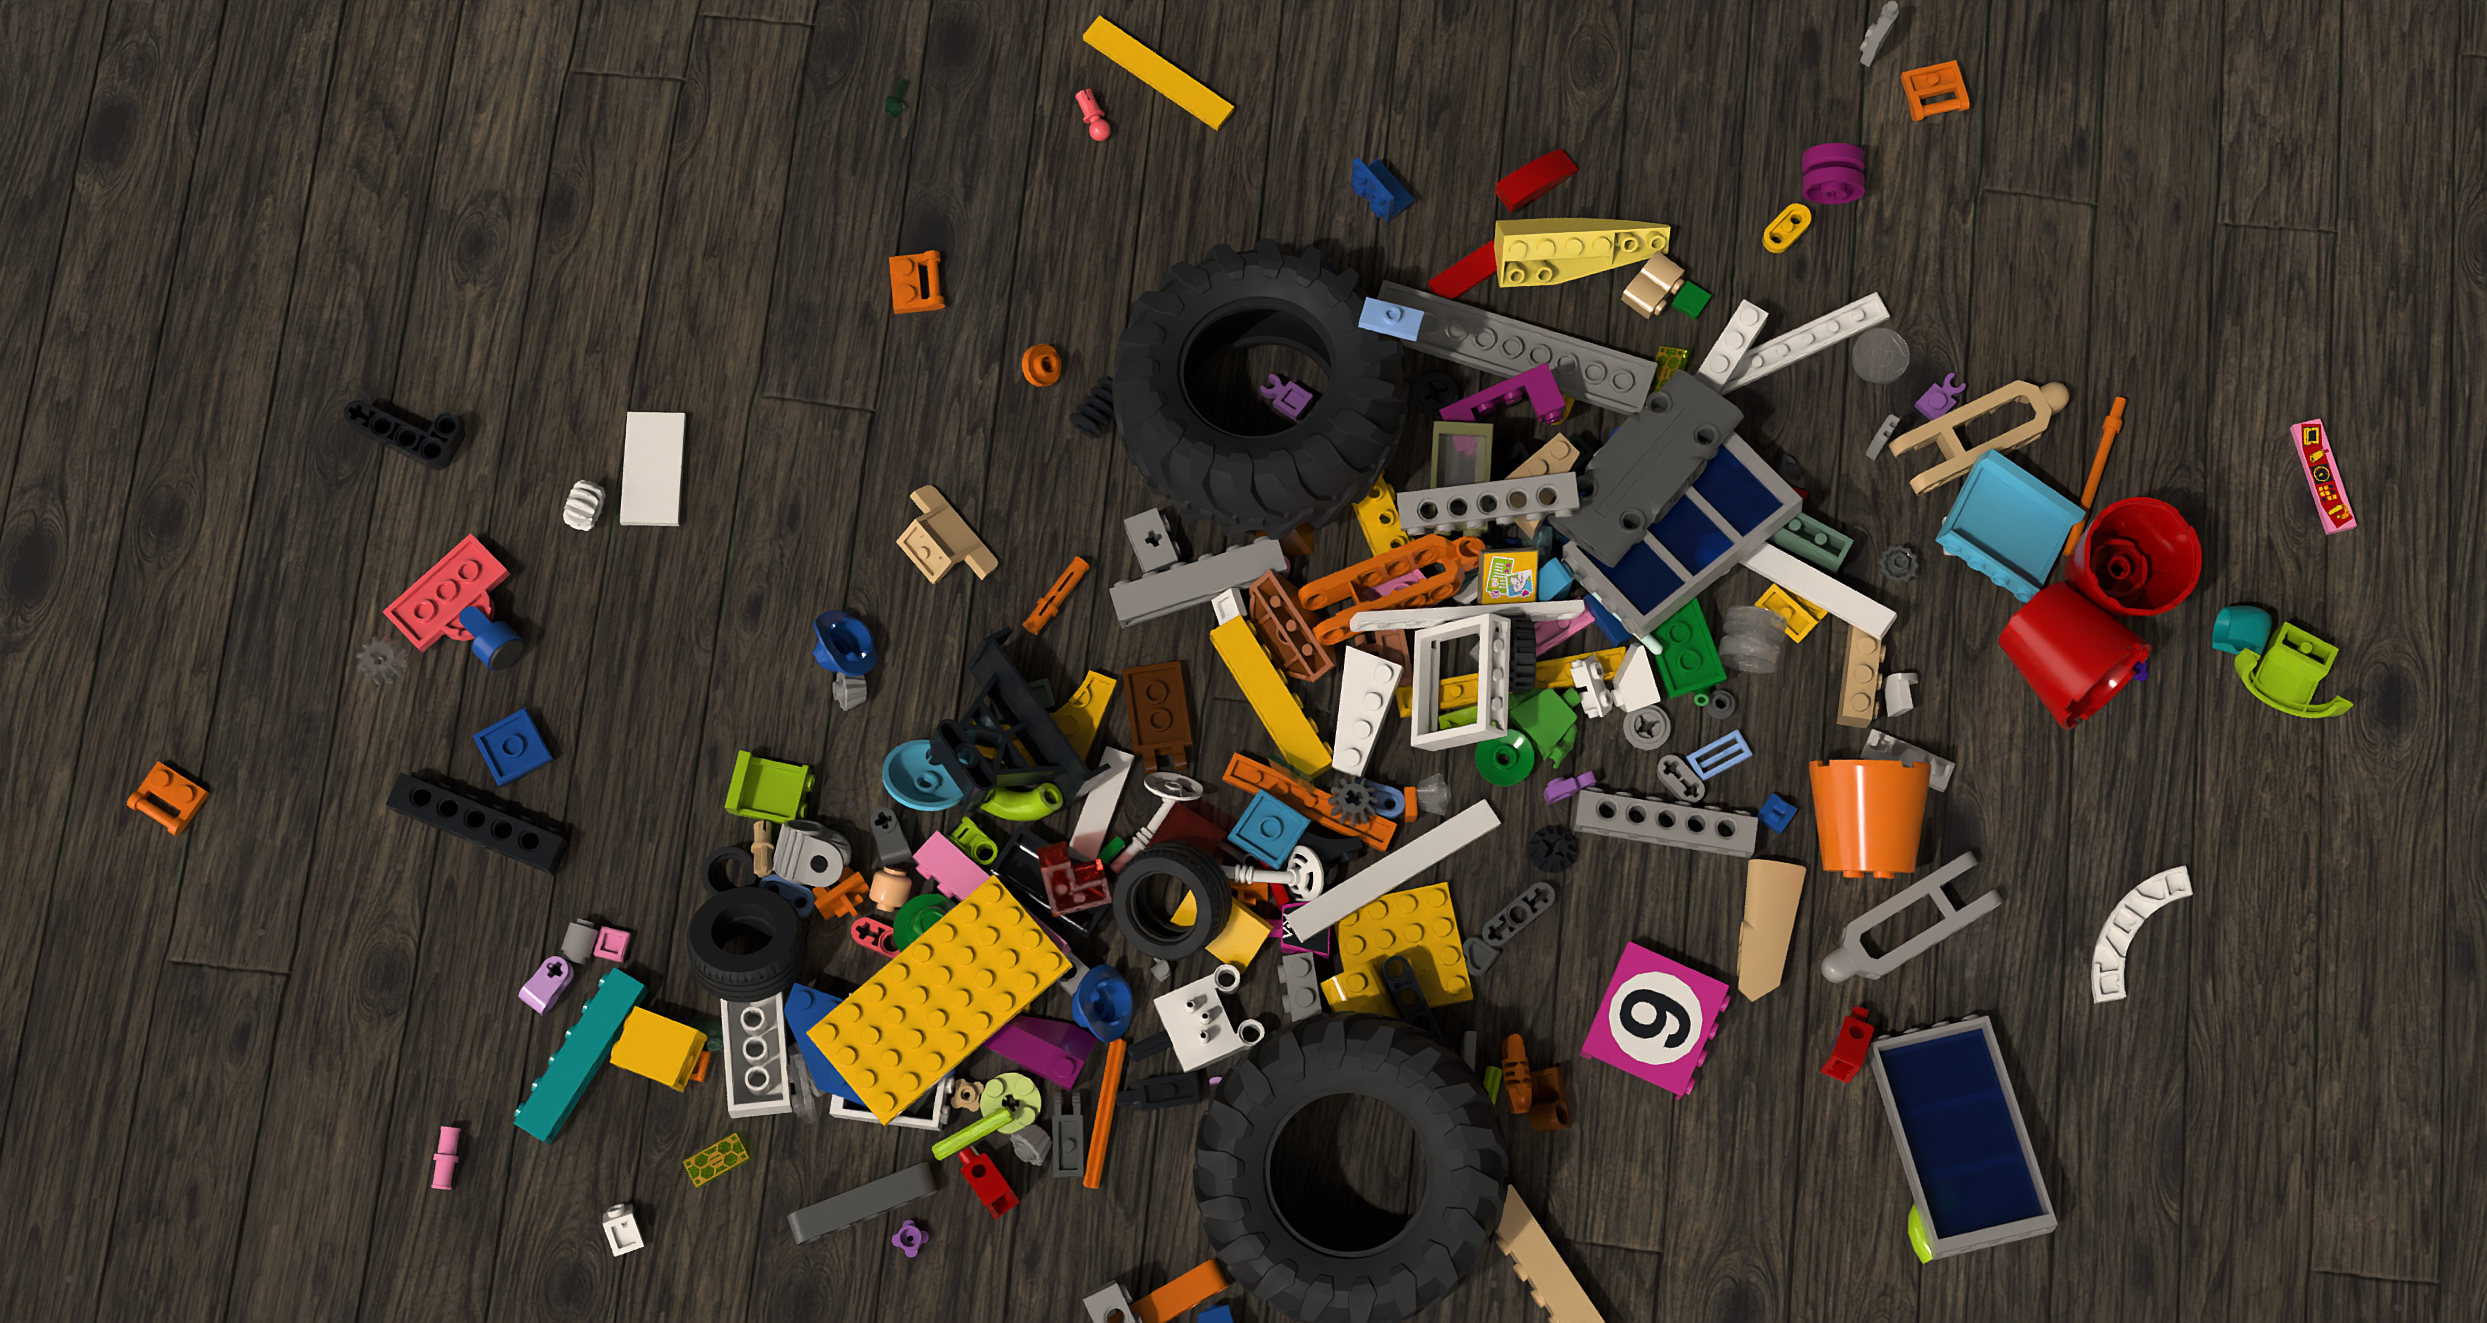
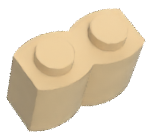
(1653, 286)

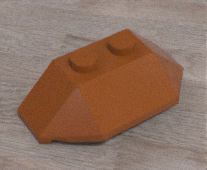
(1288, 628)

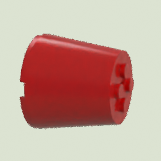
(2149, 549)
(2071, 652)

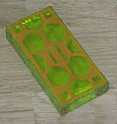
(1668, 360)
(716, 1160)

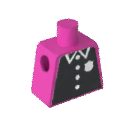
(1290, 942)

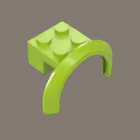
(2291, 673)

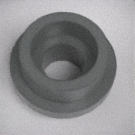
(1716, 712)

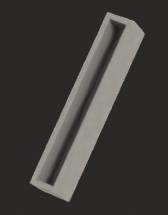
(1195, 582)

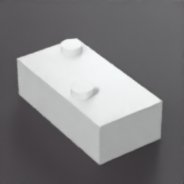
(756, 1057)

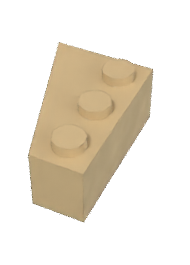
(1553, 458)

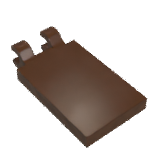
(1157, 713)

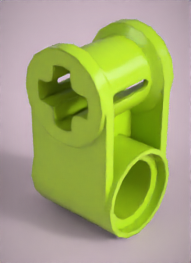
(972, 841)

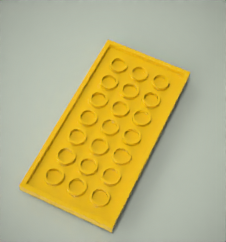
(939, 1000)

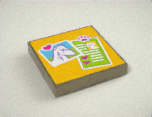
(1507, 576)

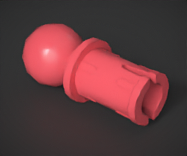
(1099, 128)

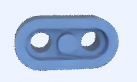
(1384, 794)
(791, 892)

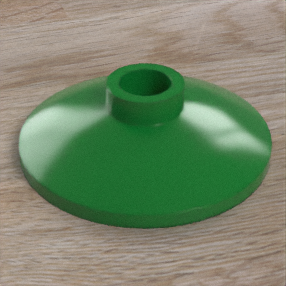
(1513, 746)

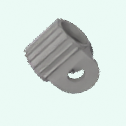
(800, 853)

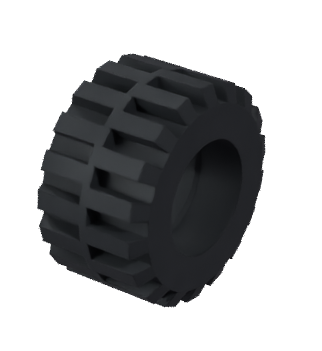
(1522, 655)

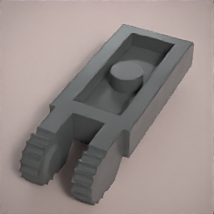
(1068, 1139)

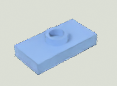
(1391, 319)

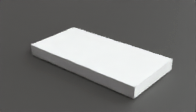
(653, 469)

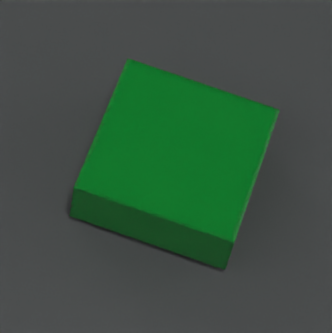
(1691, 300)
(1111, 851)

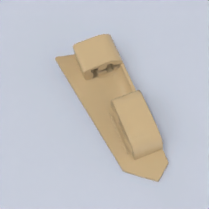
(1768, 923)

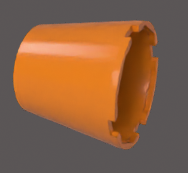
(1869, 815)

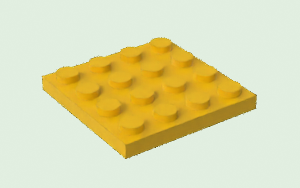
(1420, 929)

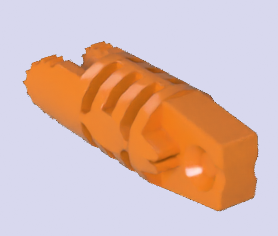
(1516, 1074)

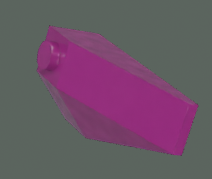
(1044, 1048)

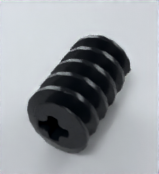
(1094, 409)

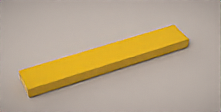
(1158, 73)

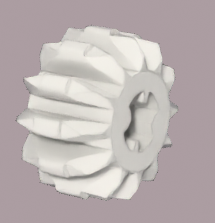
(584, 505)

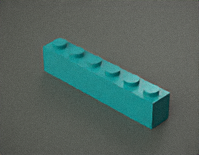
(580, 1056)

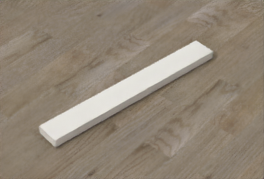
(1808, 340)
(1437, 616)
(1392, 871)

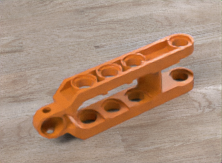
(1353, 581)

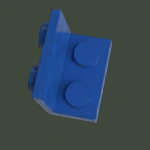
(1380, 188)

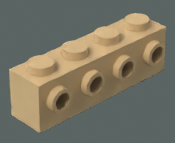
(1860, 679)

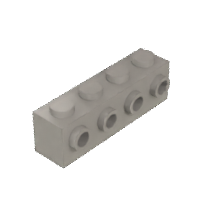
(1301, 984)

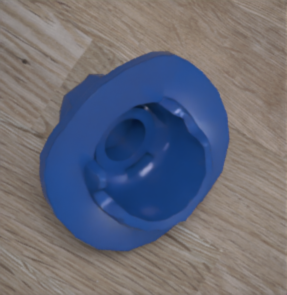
(844, 644)
(1103, 1003)

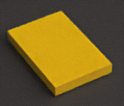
(1238, 940)

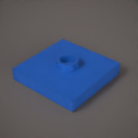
(512, 747)

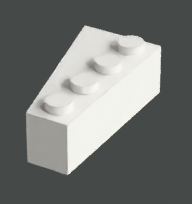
(1363, 707)

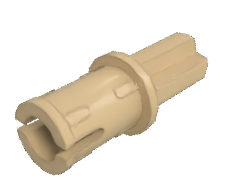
(762, 849)

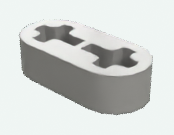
(1685, 774)

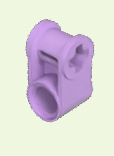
(545, 987)

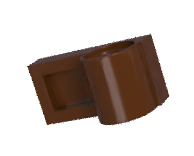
(1551, 1102)

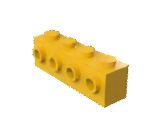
(1381, 519)

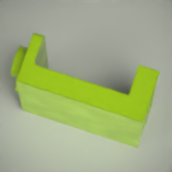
(769, 789)

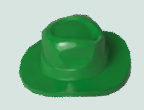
(918, 916)

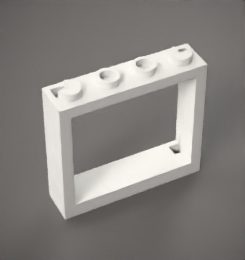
(1492, 683)
(945, 1086)

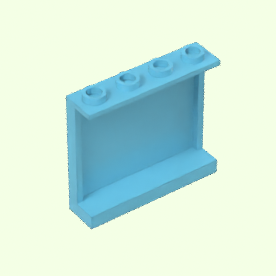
(2008, 525)

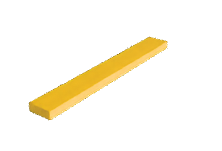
(1553, 674)

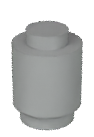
(579, 941)

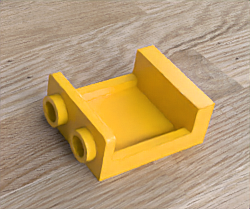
(658, 1048)

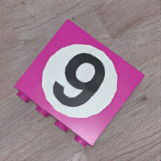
(1656, 1019)

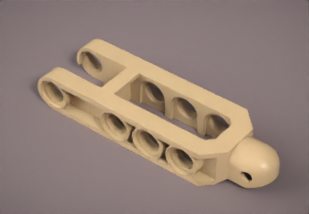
(2045, 401)

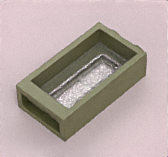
(1460, 458)

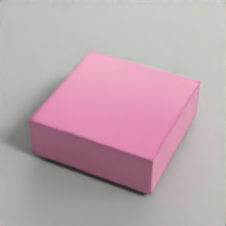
(612, 944)

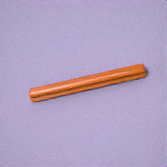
(1104, 1114)

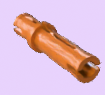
(1046, 605)

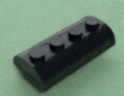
(1021, 872)

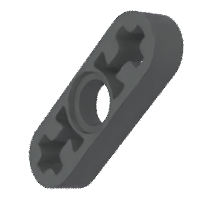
(1530, 895)

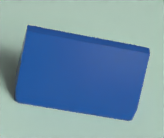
(1607, 622)

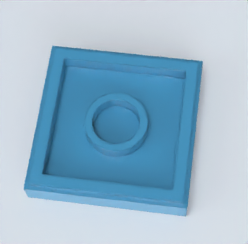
(1269, 829)

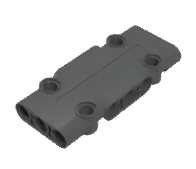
(1647, 466)

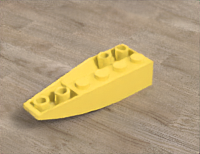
(1570, 248)

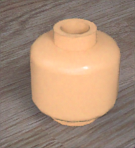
(890, 888)

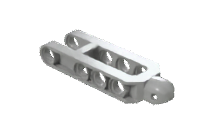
(1853, 959)

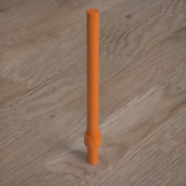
(2111, 427)

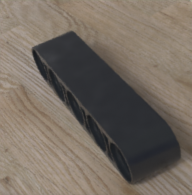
(1408, 980)

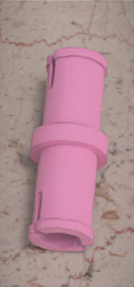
(446, 1158)

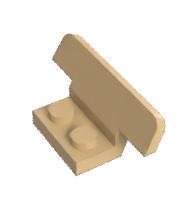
(943, 539)

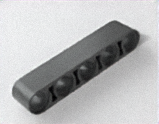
(862, 1203)

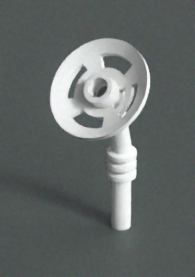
(1170, 791)
(1290, 877)

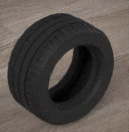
(1149, 931)

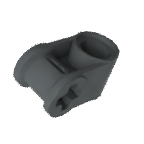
(891, 841)

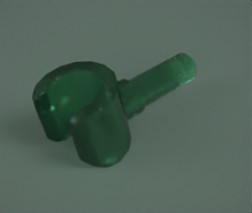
(893, 105)

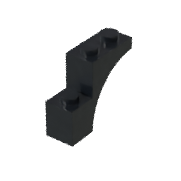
(1331, 850)

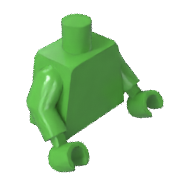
(1546, 720)

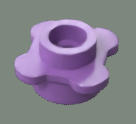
(909, 1229)

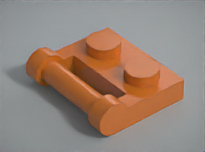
(1932, 82)
(907, 285)
(172, 789)

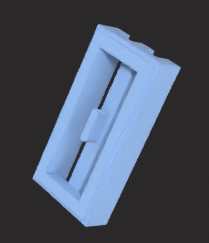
(1697, 768)

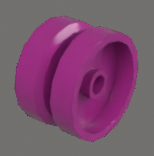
(1833, 173)

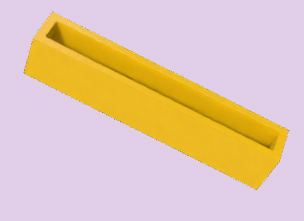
(1270, 697)

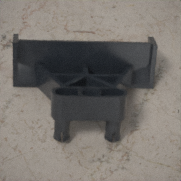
(1028, 722)

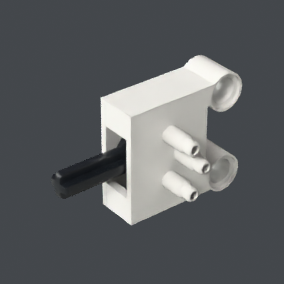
(1197, 1024)

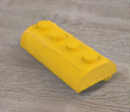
(1360, 991)

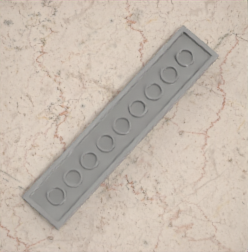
(1513, 347)

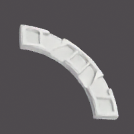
(2123, 923)

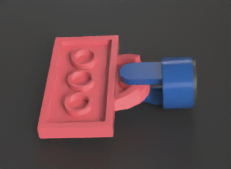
(457, 603)

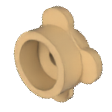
(971, 1103)

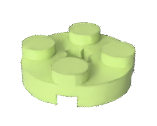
(1021, 1089)

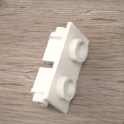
(1597, 698)

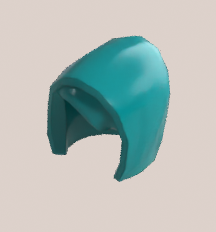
(2241, 628)

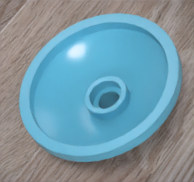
(917, 782)

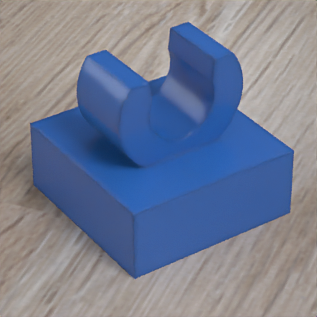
(1776, 813)

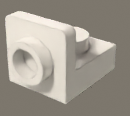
(622, 1229)

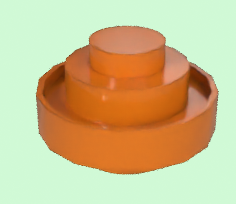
(1041, 365)

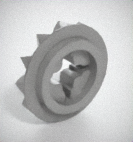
(1649, 714)

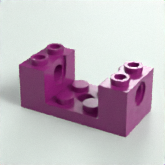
(1536, 382)

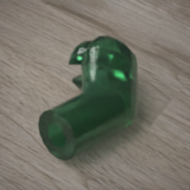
(712, 1030)

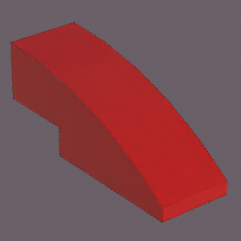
(1535, 179)

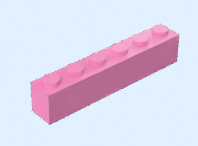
(961, 876)

